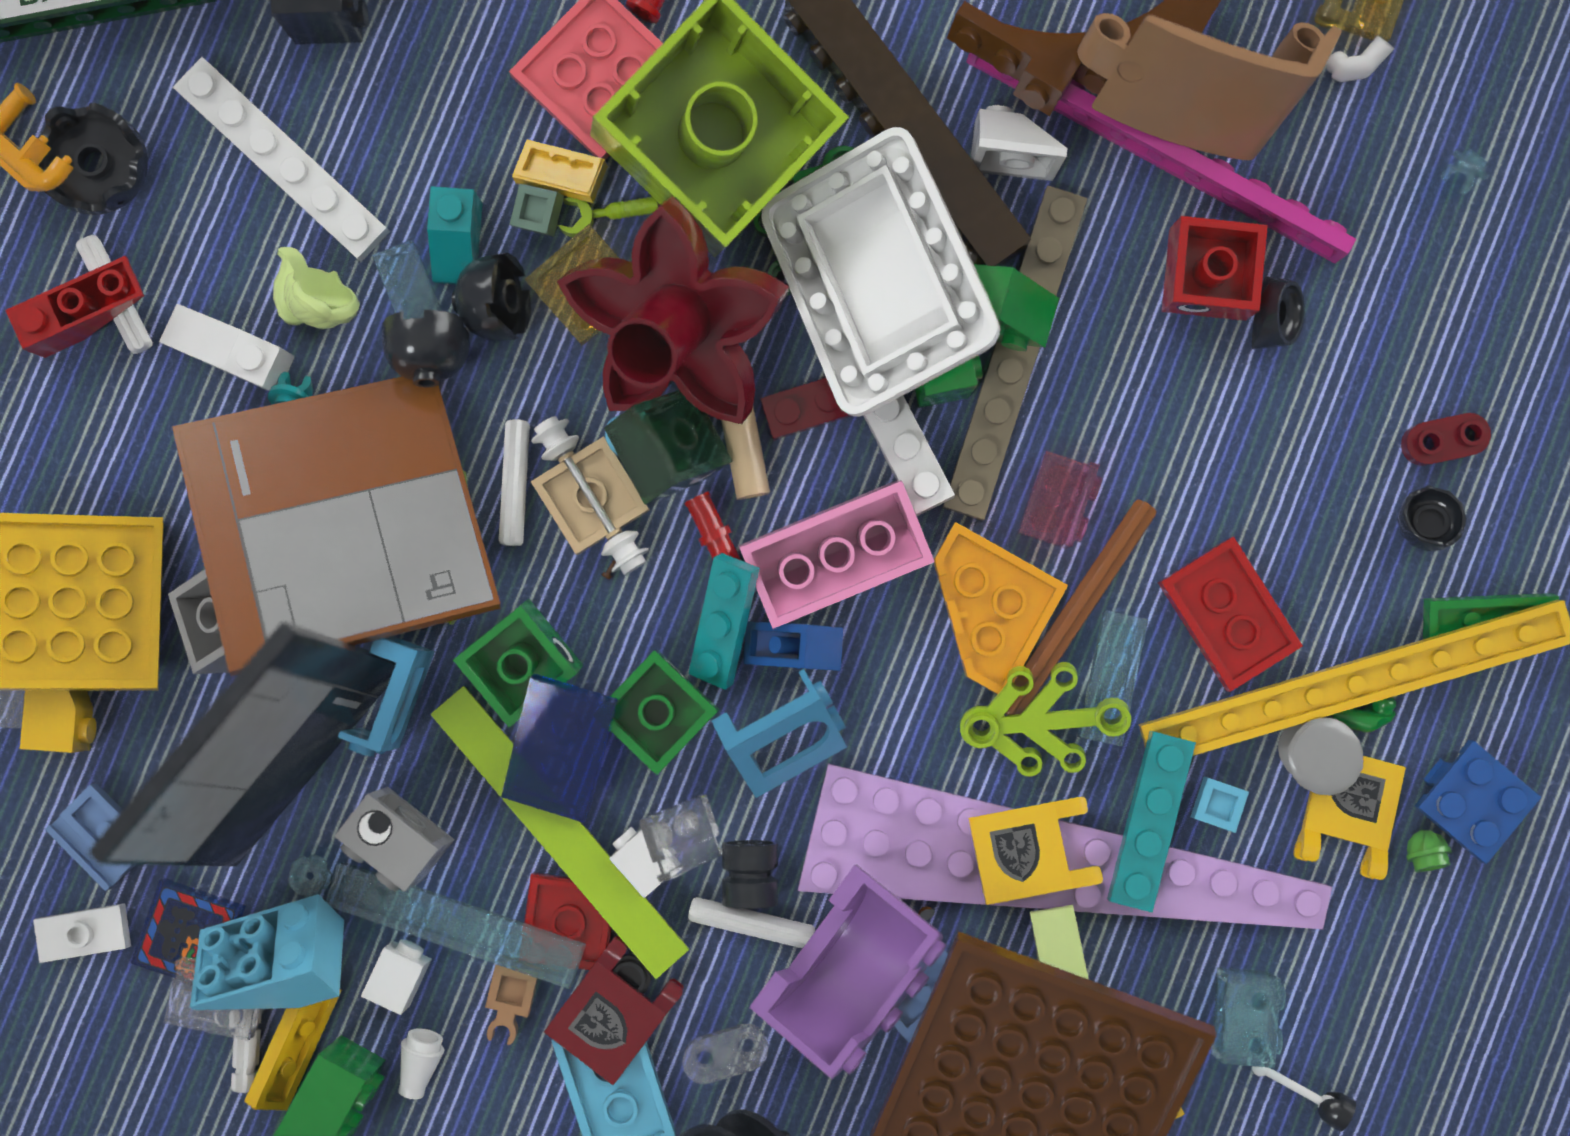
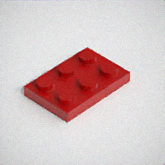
(1230, 614)

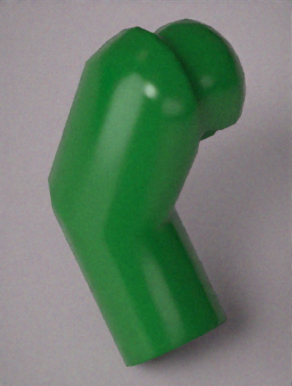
(1370, 717)

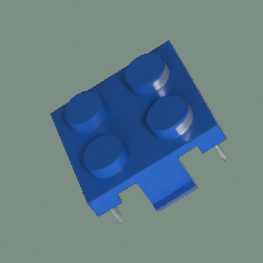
(1476, 800)

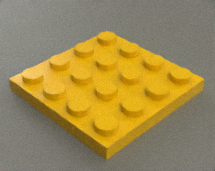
(80, 602)

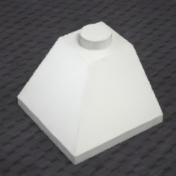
(1014, 145)

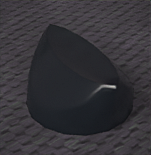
(1279, 315)

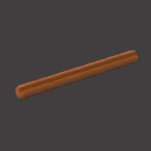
(1084, 600)

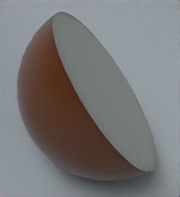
(926, 912)

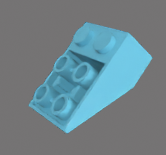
(270, 958)

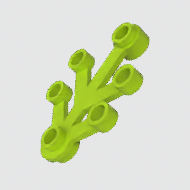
(1037, 722)

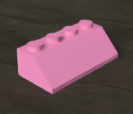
(837, 553)

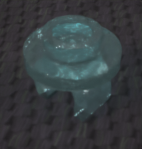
(1470, 164)

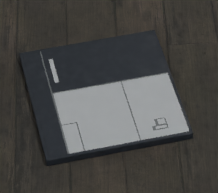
(248, 753)

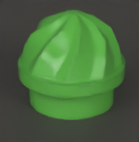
(1428, 851)

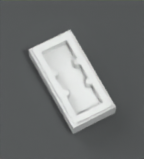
(82, 933)

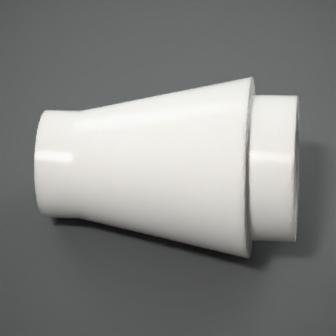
(419, 1059)

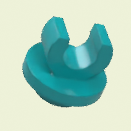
(286, 392)

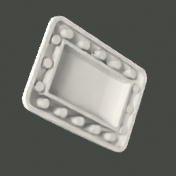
(879, 273)

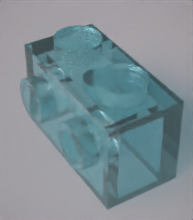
(1247, 1017)

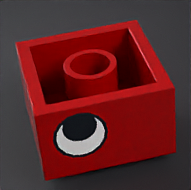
(1214, 268)

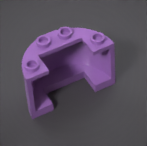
(851, 975)

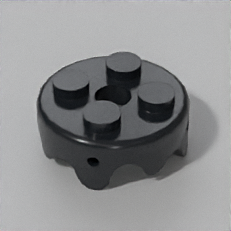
(89, 131)

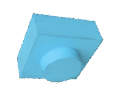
(1219, 804)

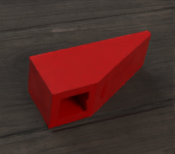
(75, 308)

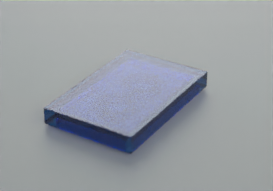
(559, 747)

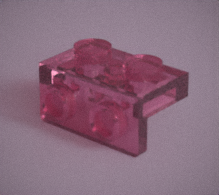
(1059, 500)

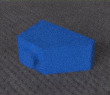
(793, 646)

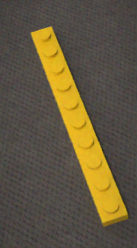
(1369, 678)

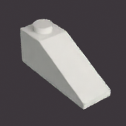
(226, 347)

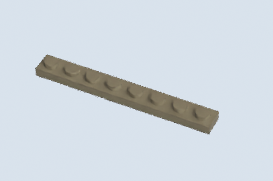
(1011, 369)

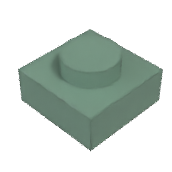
(536, 210)

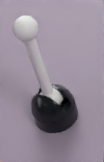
(1333, 1107)

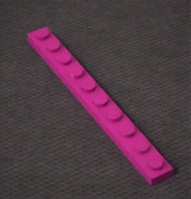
(1208, 175)

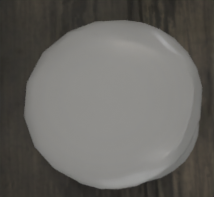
(1322, 755)

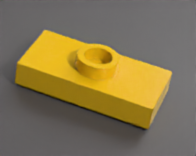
(560, 170)

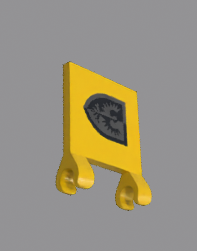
(1358, 815)
(1024, 852)

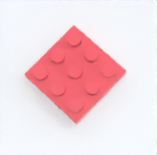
(585, 64)

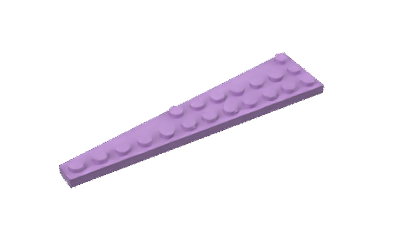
(924, 850)

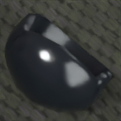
(1431, 519)

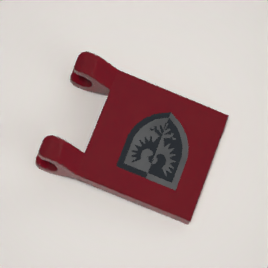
(608, 1018)

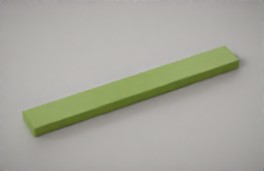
(564, 839)

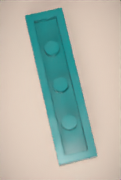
(1151, 821)

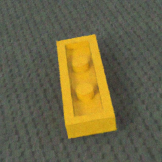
(289, 1056)

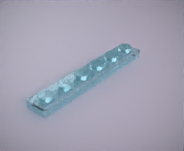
(457, 926)

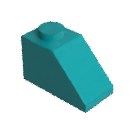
(453, 231)

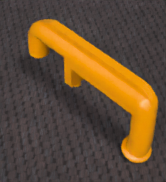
(24, 162)

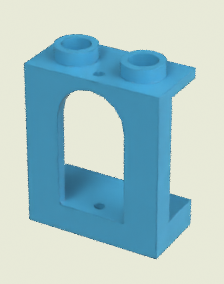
(399, 699)
(802, 710)

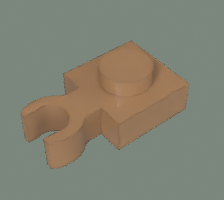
(511, 995)

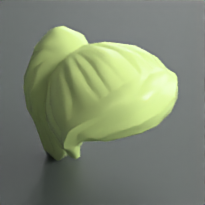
(311, 294)

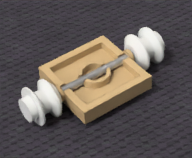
(589, 495)

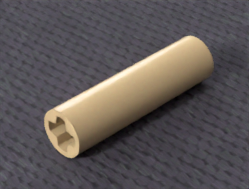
(748, 462)

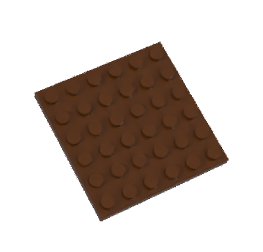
(1039, 1054)

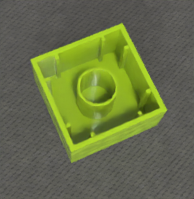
(717, 120)

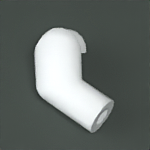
(1360, 66)

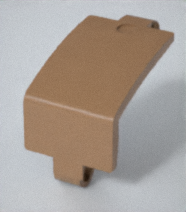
(1198, 86)

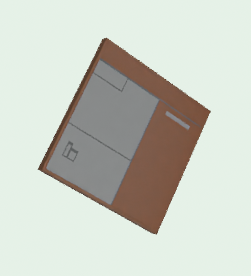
(334, 517)

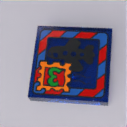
(175, 925)

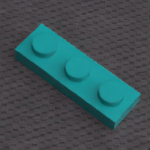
(723, 620)

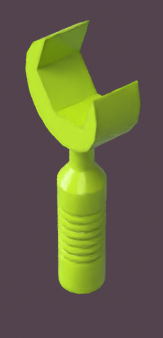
(613, 210)

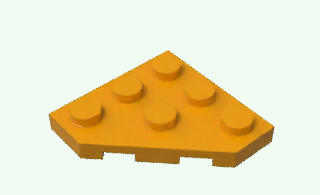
(993, 604)

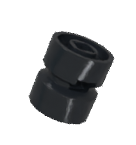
(749, 874)

